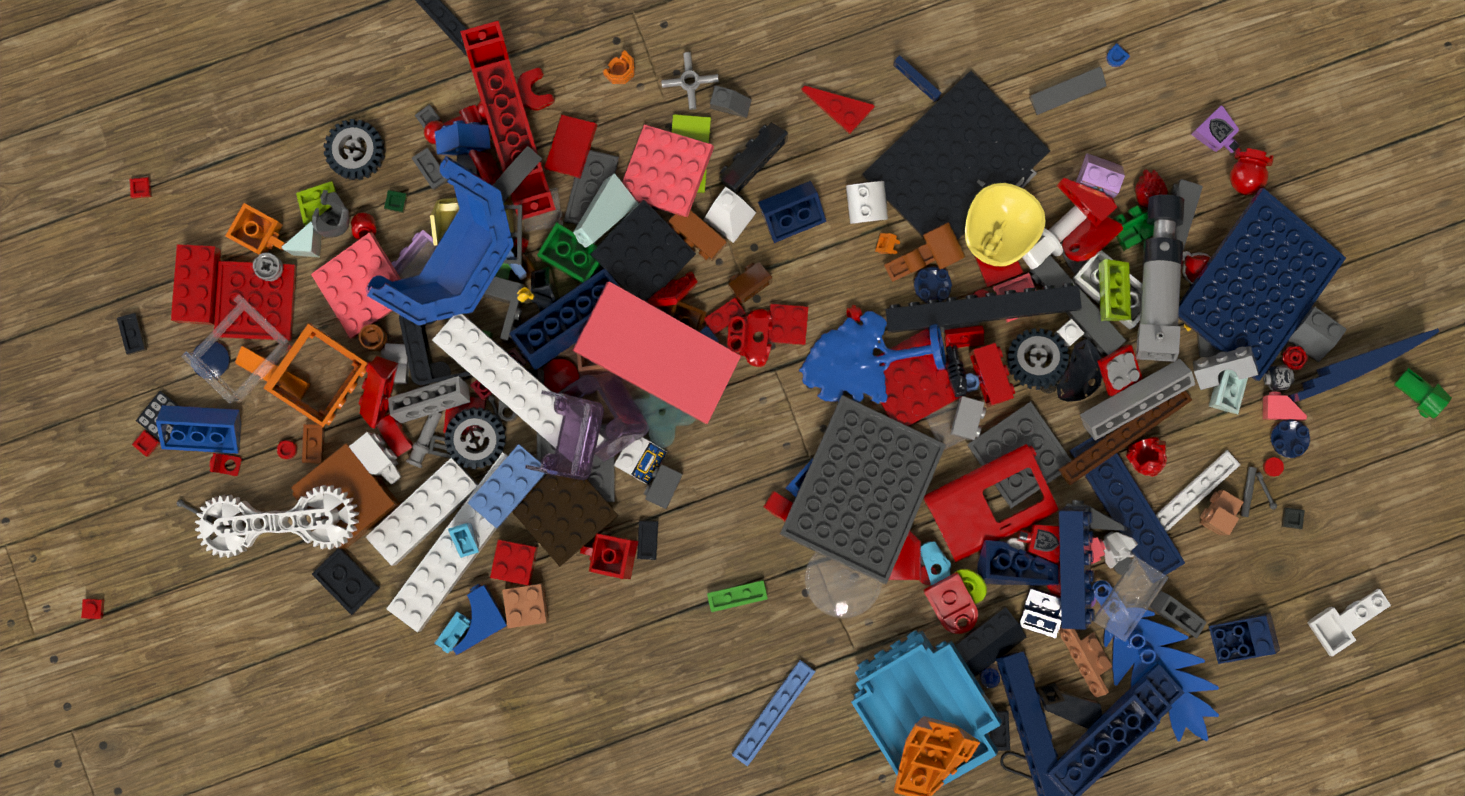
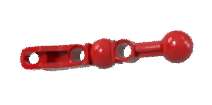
(477, 114)

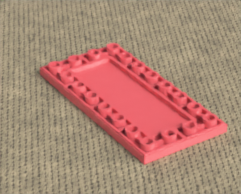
(656, 352)

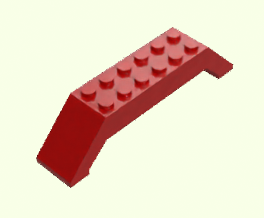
(505, 113)

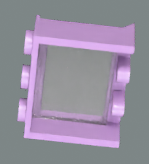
(414, 257)

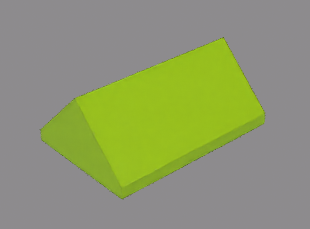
(1114, 290)

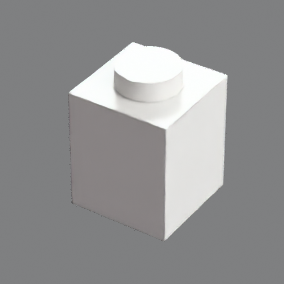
(1069, 333)

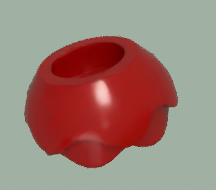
(1300, 355)

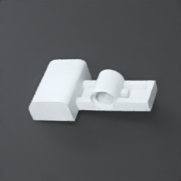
(1335, 629)

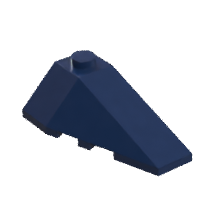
(1009, 566)

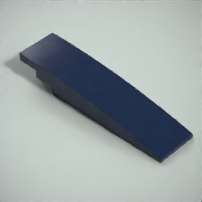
(1356, 366)
(1116, 732)

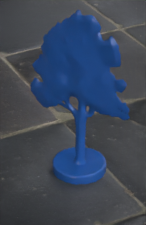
(846, 360)

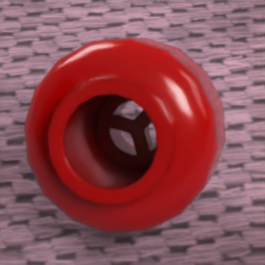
(362, 225)

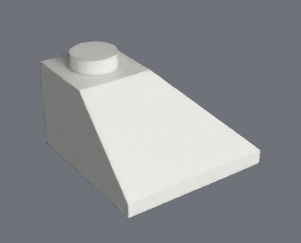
(729, 215)

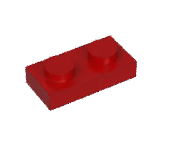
(720, 318)
(964, 337)

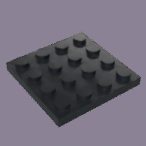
(643, 252)

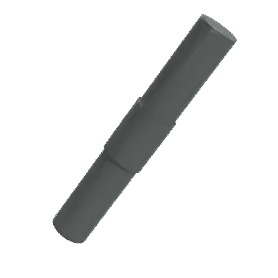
(1248, 492)

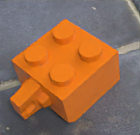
(255, 230)

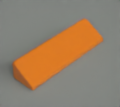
(250, 361)

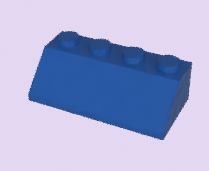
(200, 429)

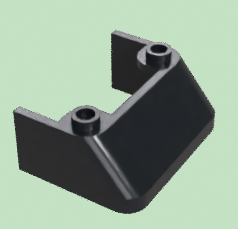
(419, 356)

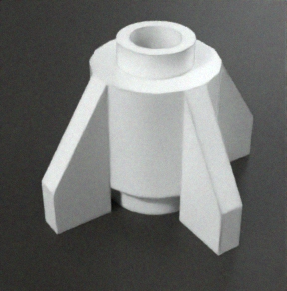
(1117, 547)

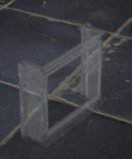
(215, 380)

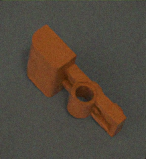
(939, 247)

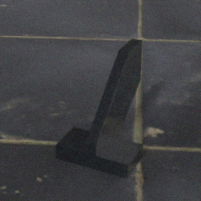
(1069, 706)

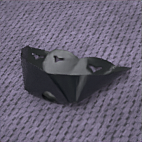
(1080, 373)

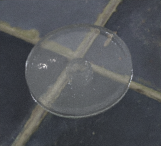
(838, 588)

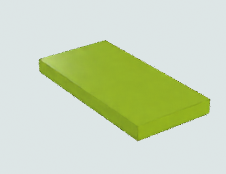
(695, 128)

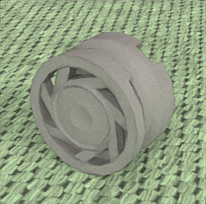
(268, 267)

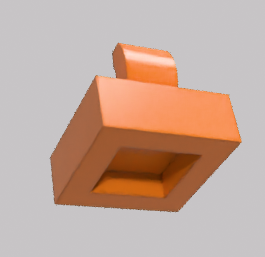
(886, 243)

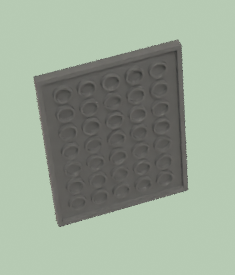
(863, 489)

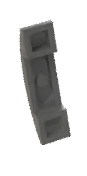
(517, 172)

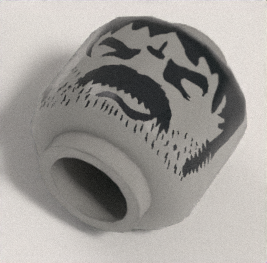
(1279, 377)

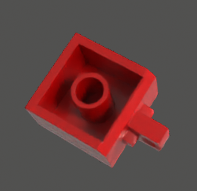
(611, 556)

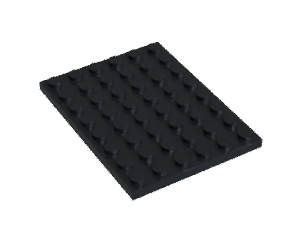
(938, 161)

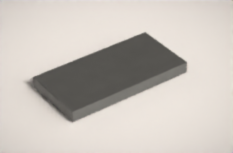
(596, 169)

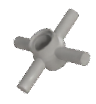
(689, 73)

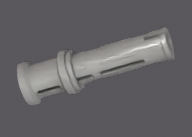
(421, 447)

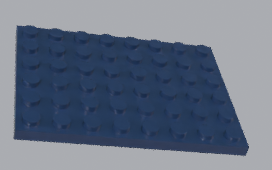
(1260, 282)

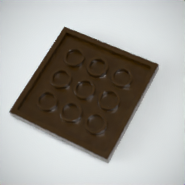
(564, 515)

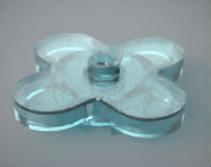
(662, 427)

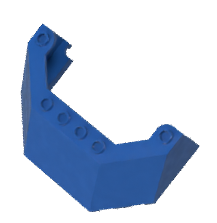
(461, 262)

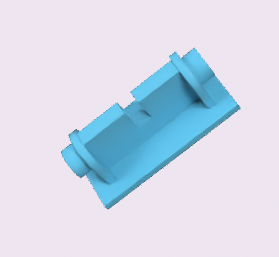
(452, 632)

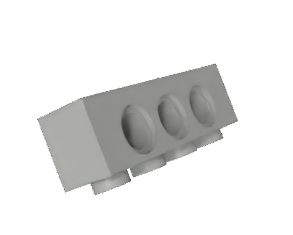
(429, 399)

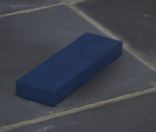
(917, 79)

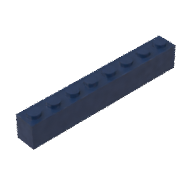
(1029, 721)

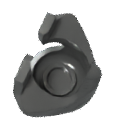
(334, 221)

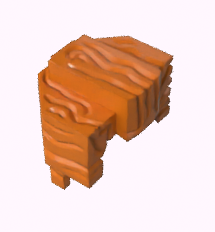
(620, 69)

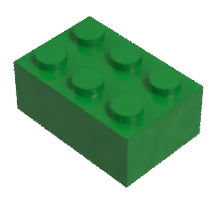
(568, 255)

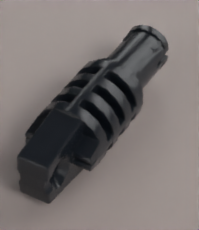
(956, 372)

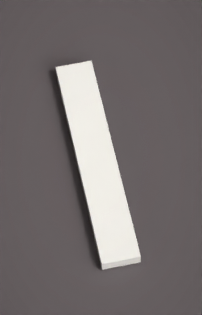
(1197, 490)

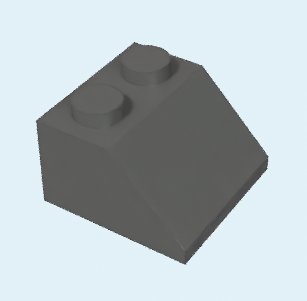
(1317, 334)

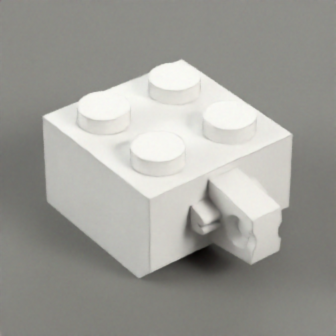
(376, 456)

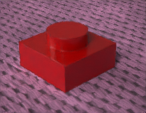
(92, 608)

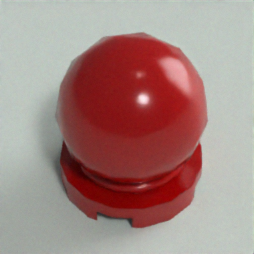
(1250, 171)

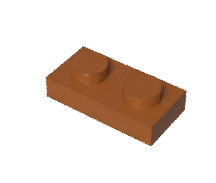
(312, 443)

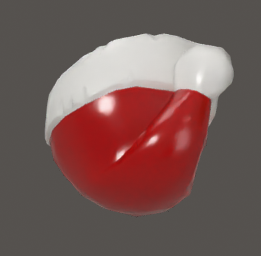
(1193, 265)

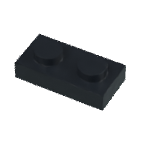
(131, 333)

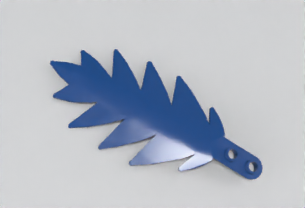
(1144, 651)

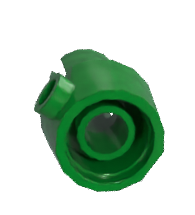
(1430, 399)

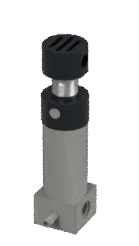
(1162, 263)

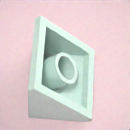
(305, 243)
(1229, 393)

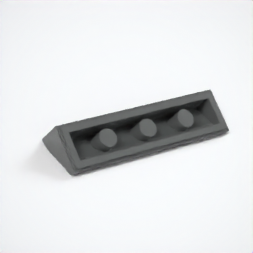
(1068, 91)

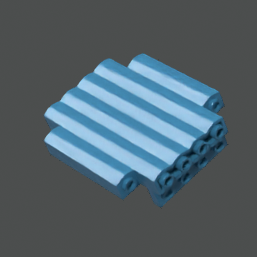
(921, 682)

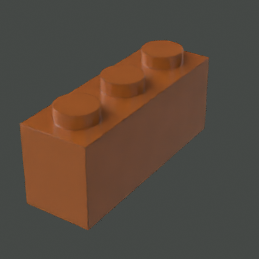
(698, 234)

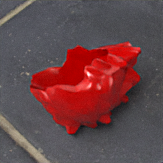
(1149, 185)

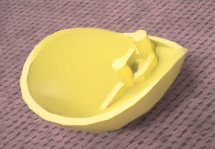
(1003, 224)

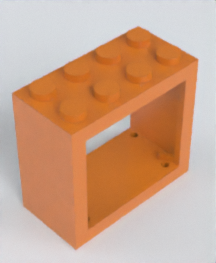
(339, 399)

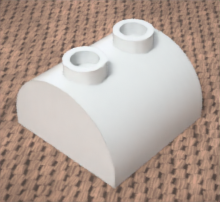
(867, 202)

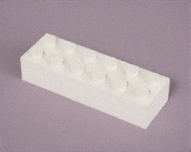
(422, 512)

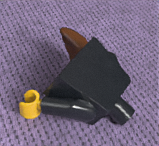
(542, 285)

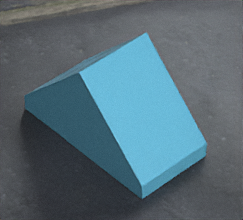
(464, 539)

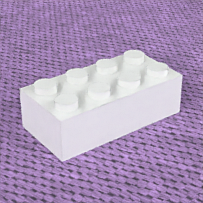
(1088, 281)

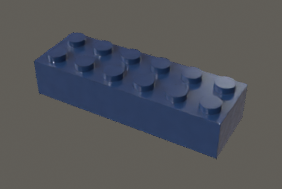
(559, 323)
(1076, 567)

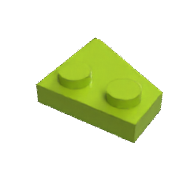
(311, 199)

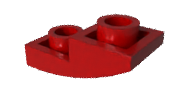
(394, 435)
(778, 506)

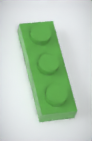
(737, 596)

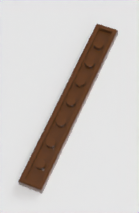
(1121, 438)

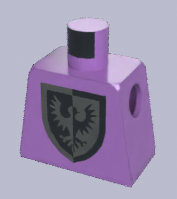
(1218, 131)

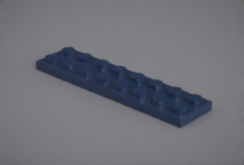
(1129, 507)

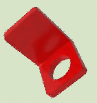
(218, 462)

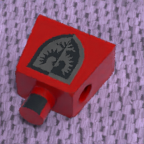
(1042, 541)

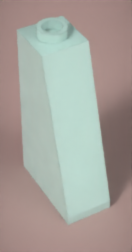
(605, 210)

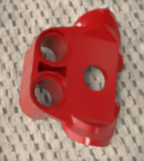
(757, 321)

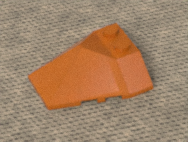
(931, 754)

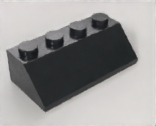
(753, 158)
(990, 640)

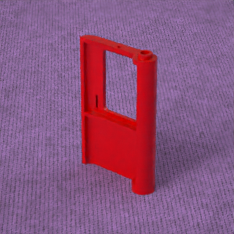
(965, 515)

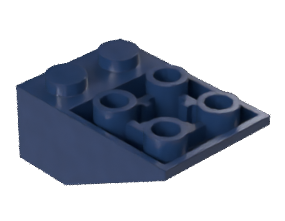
(1244, 638)

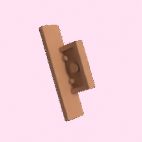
(1089, 659)

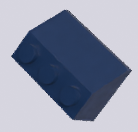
(792, 211)

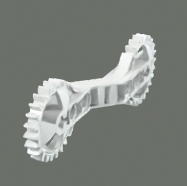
(325, 533)

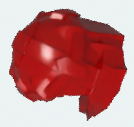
(1148, 456)

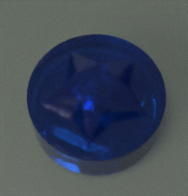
(990, 677)

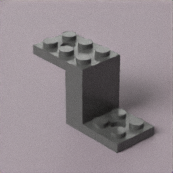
(506, 292)

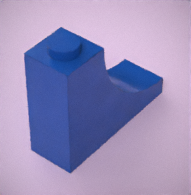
(486, 618)

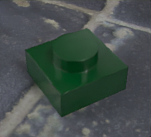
(395, 201)

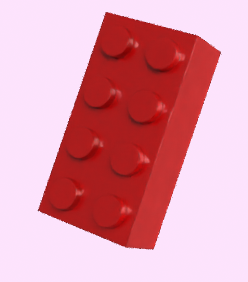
(195, 284)

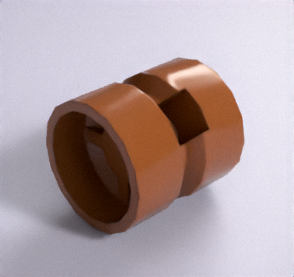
(373, 337)

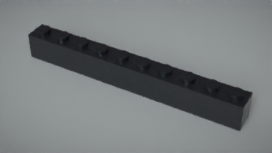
(984, 309)

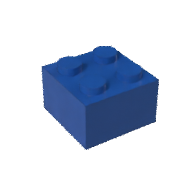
(462, 138)

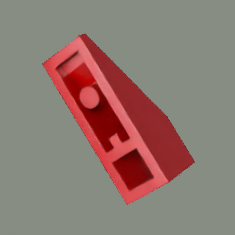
(1090, 202)

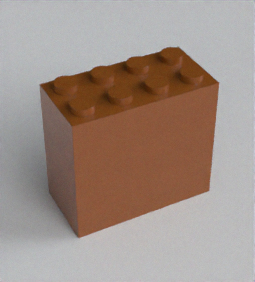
(368, 490)

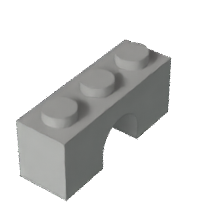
(1239, 360)

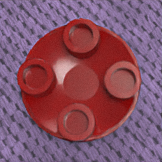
(559, 374)

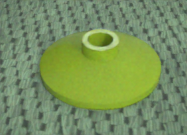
(974, 584)

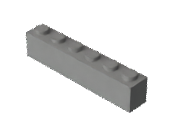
(1137, 399)

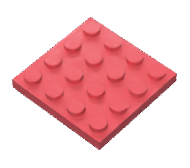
(667, 170)
(346, 279)

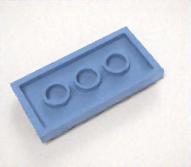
(506, 487)

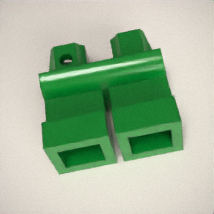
(1134, 230)

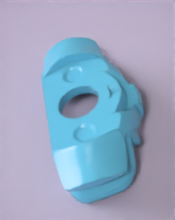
(933, 555)

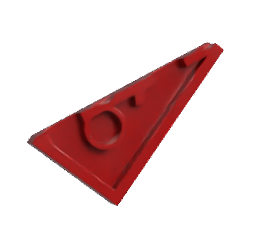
(841, 109)

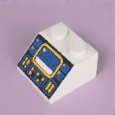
(641, 459)

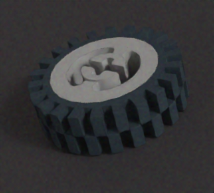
(356, 132)
(1039, 345)
(492, 429)

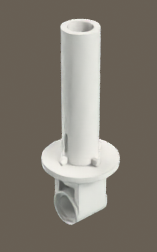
(1050, 239)

